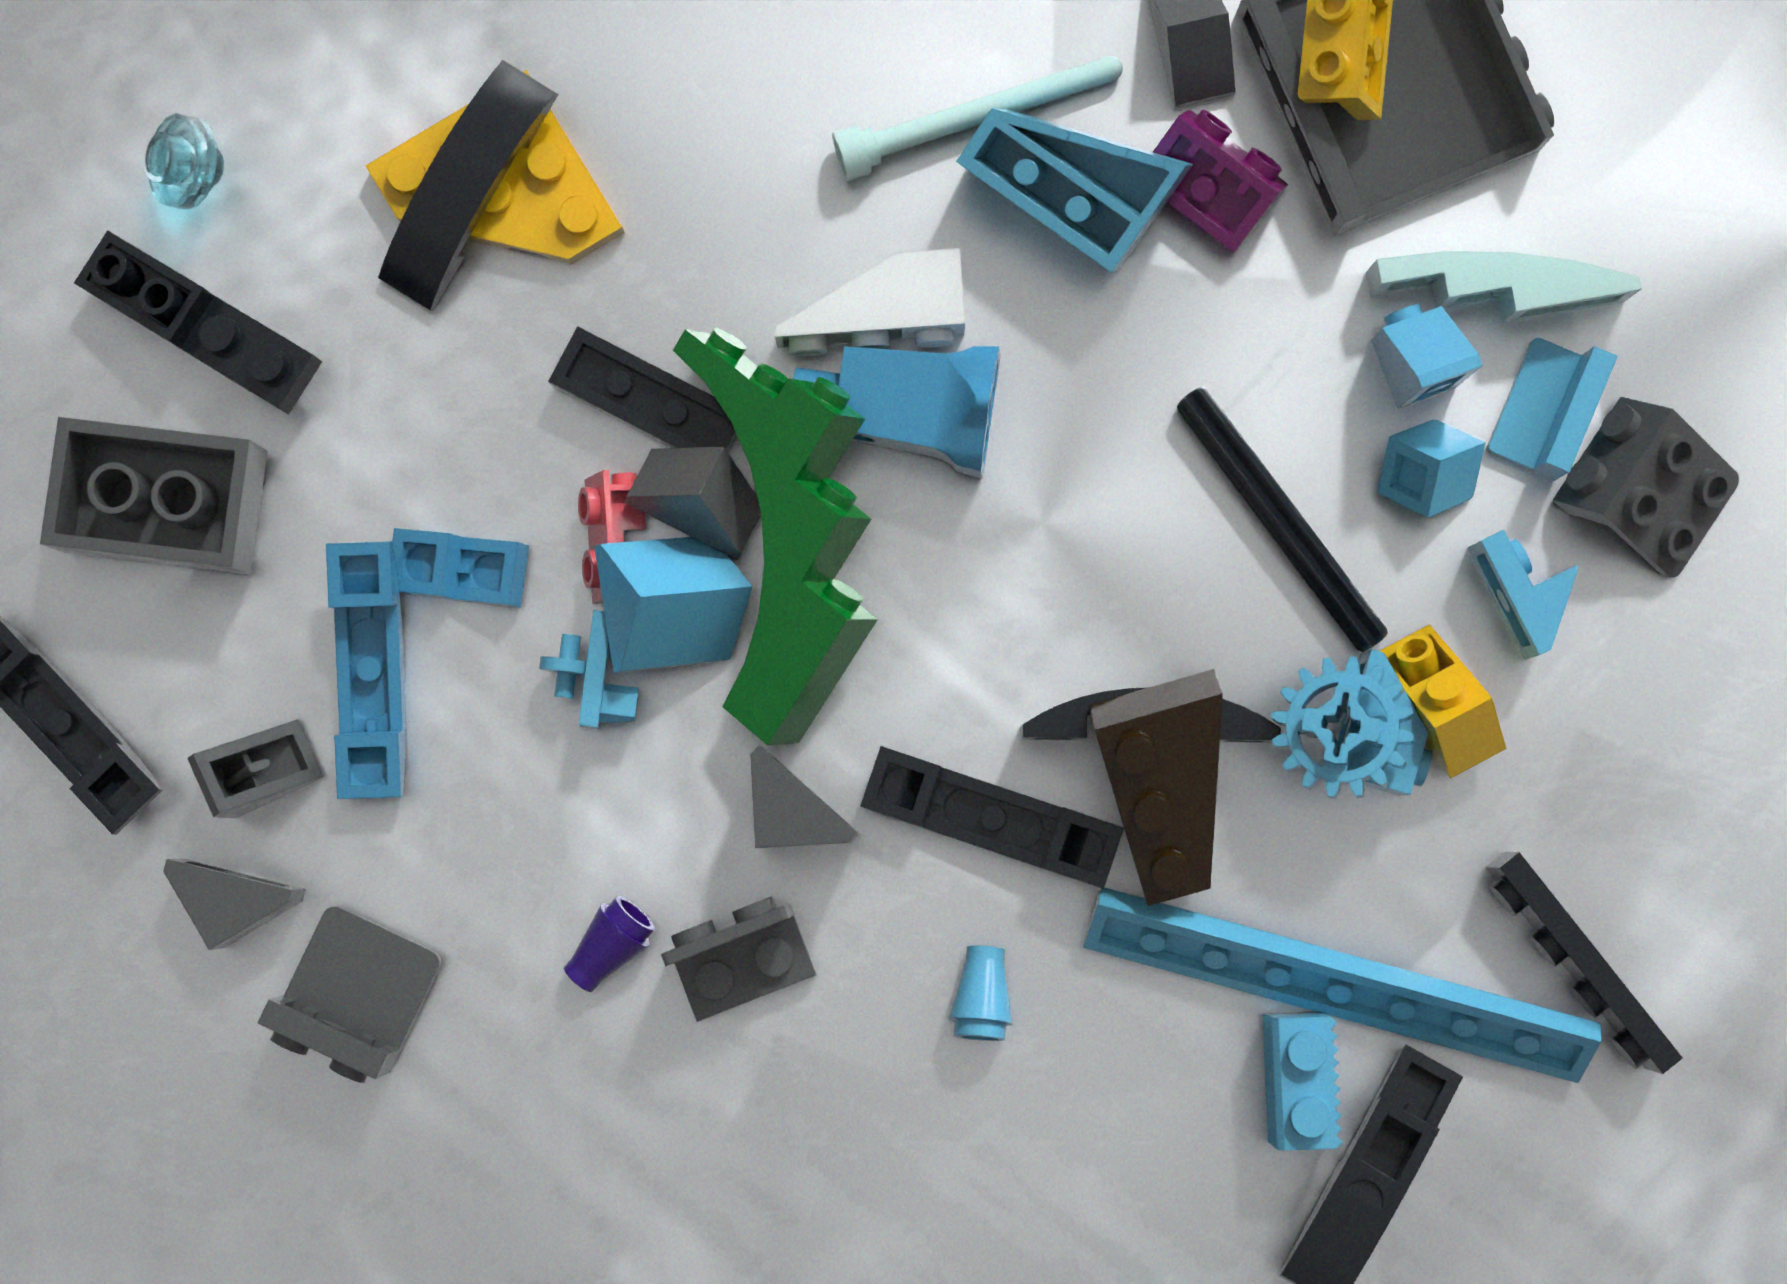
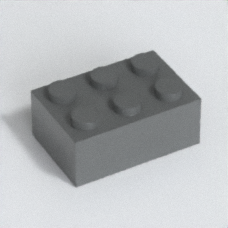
(154, 495)

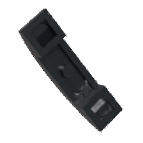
(462, 182)
(1069, 721)
(72, 734)
(992, 817)

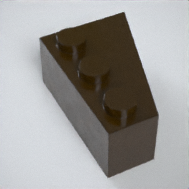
(1164, 777)

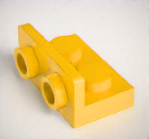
(1346, 55)

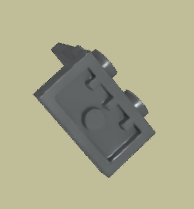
(741, 960)

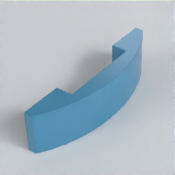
(369, 669)

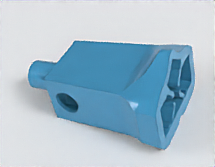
(922, 400)

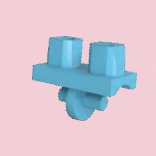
(599, 700)

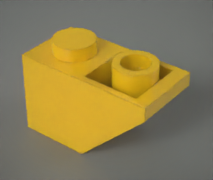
(1448, 701)

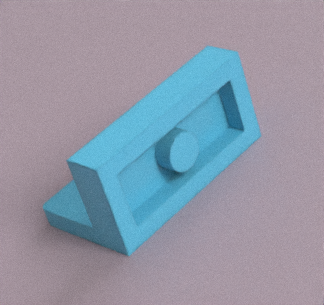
(1550, 407)

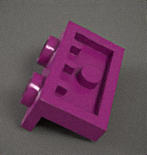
(1226, 185)

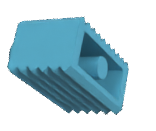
(1301, 1081)

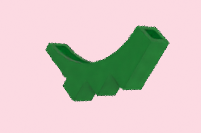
(809, 526)

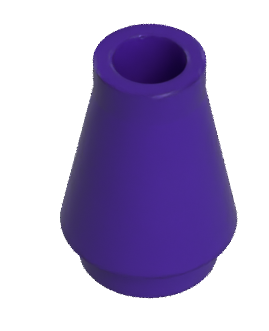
(611, 941)

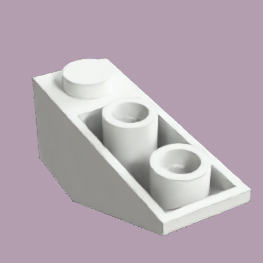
(898, 299)

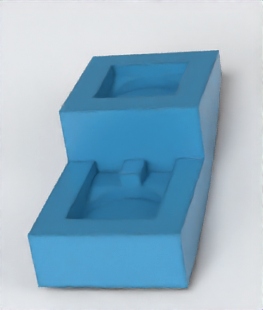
(460, 567)

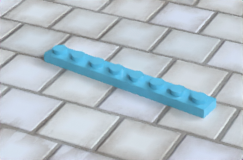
(1342, 985)

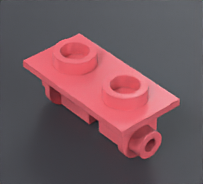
(607, 517)

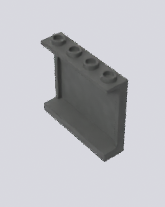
(1449, 108)

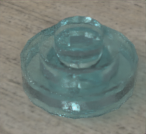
(183, 161)

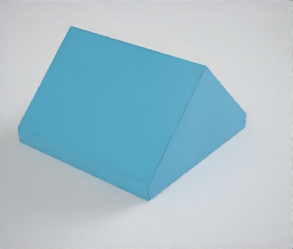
(670, 602)

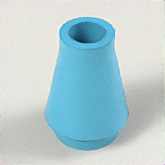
(982, 996)

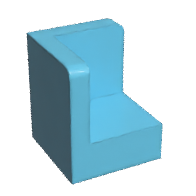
(1431, 467)

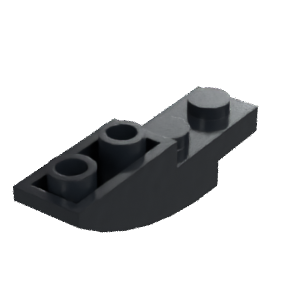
(198, 322)
(1373, 1172)

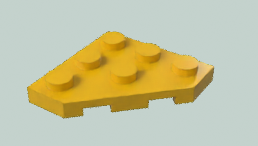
(540, 206)

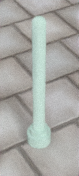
(862, 149)

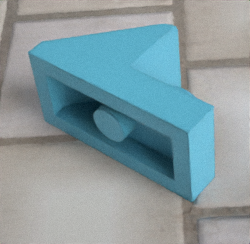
(1528, 609)

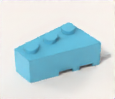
(1074, 182)

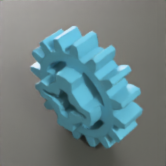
(1313, 724)

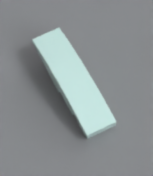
(1521, 282)

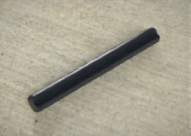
(1282, 519)

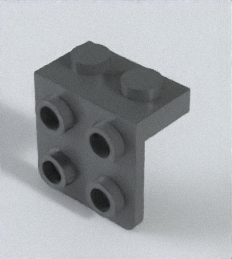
(1650, 483)
(353, 995)

